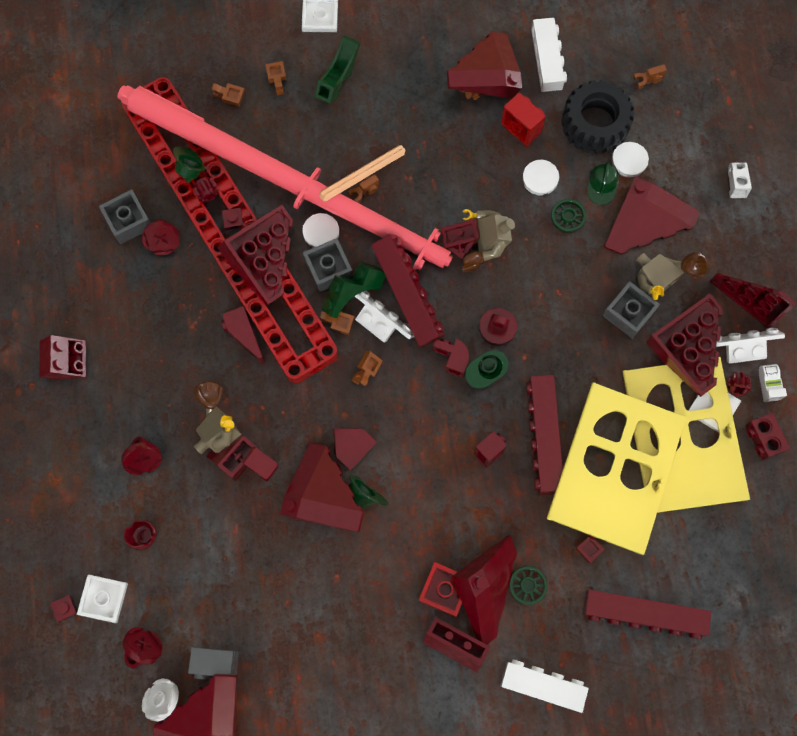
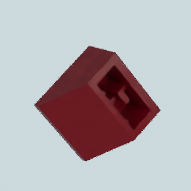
(62, 358)
(231, 457)

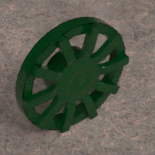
(568, 215)
(528, 585)

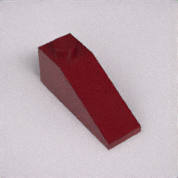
(240, 329)

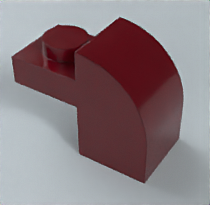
(457, 354)

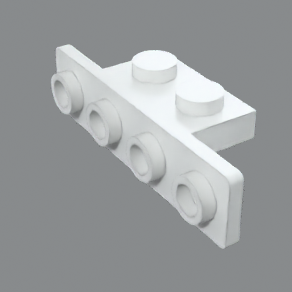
(379, 320)
(748, 346)

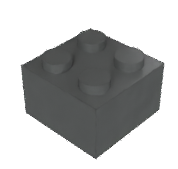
(125, 216)
(326, 262)
(631, 310)
(211, 662)

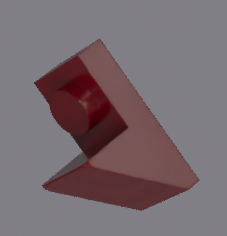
(260, 463)

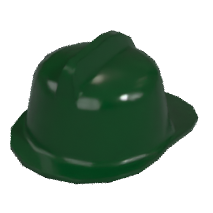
(188, 163)
(602, 184)
(486, 369)
(364, 494)

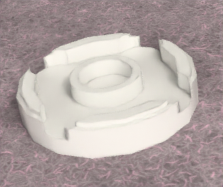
(630, 159)
(540, 177)
(320, 229)
(160, 699)

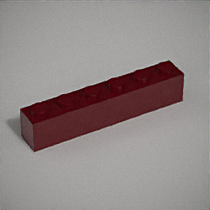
(408, 290)
(545, 432)
(647, 613)

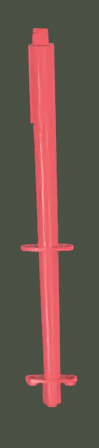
(194, 129)

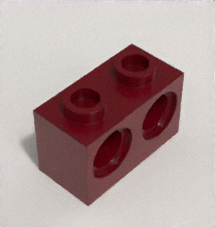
(772, 434)
(490, 448)

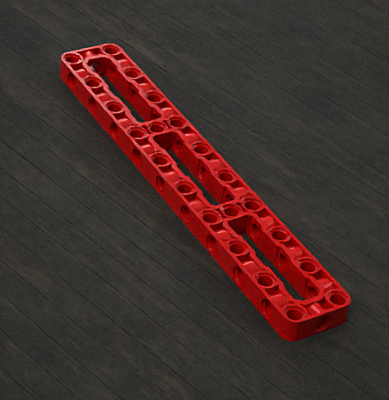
(311, 360)

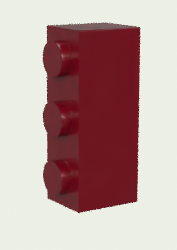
(456, 644)

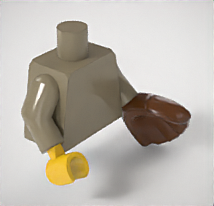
(494, 237)
(663, 272)
(217, 428)

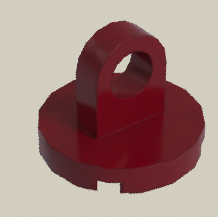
(160, 237)
(498, 326)
(141, 457)
(141, 647)

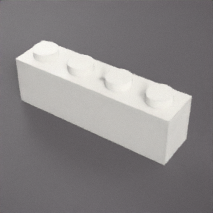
(547, 54)
(543, 686)

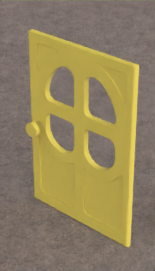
(696, 474)
(604, 504)

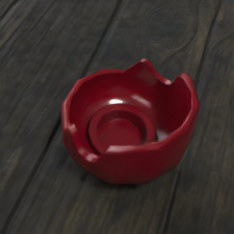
(140, 535)

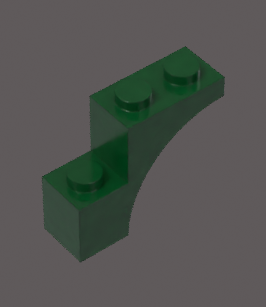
(339, 70)
(343, 289)

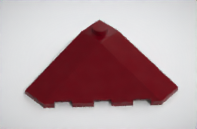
(488, 69)
(648, 215)
(259, 253)
(759, 301)
(690, 344)
(320, 494)
(484, 588)
(207, 712)

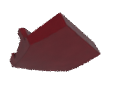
(461, 237)
(351, 445)

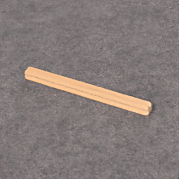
(362, 173)

